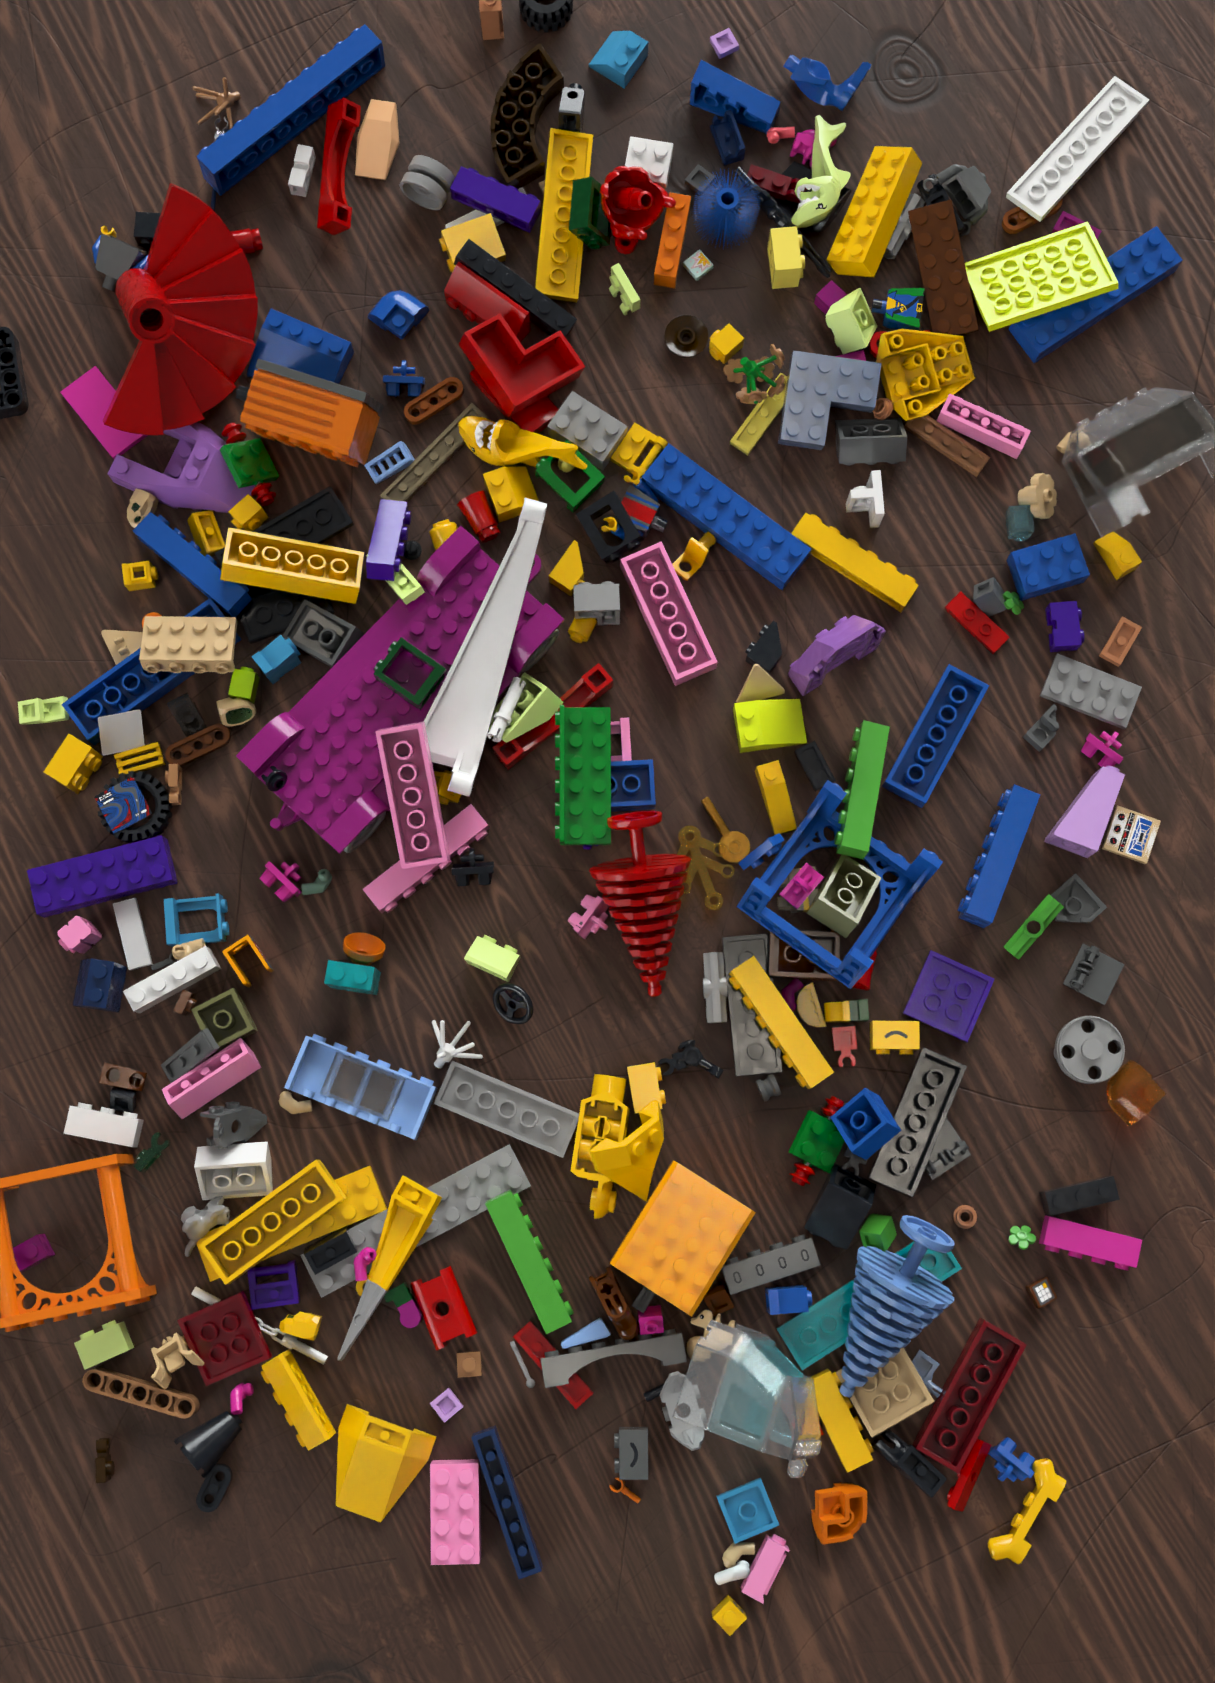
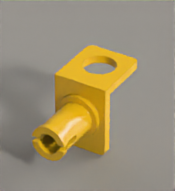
(694, 555)

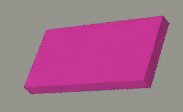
(91, 399)

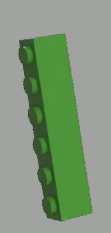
(862, 789)
(529, 1262)

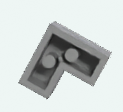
(598, 602)

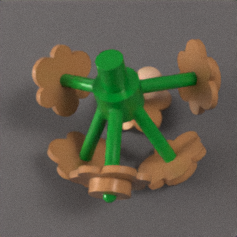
(758, 369)

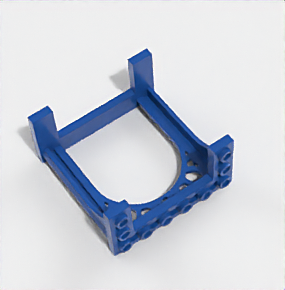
(910, 879)

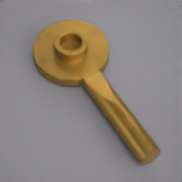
(736, 843)

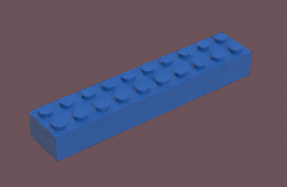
(291, 109)

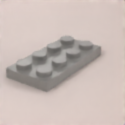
(1090, 691)

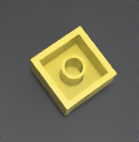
(785, 257)

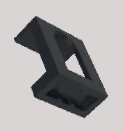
(597, 509)

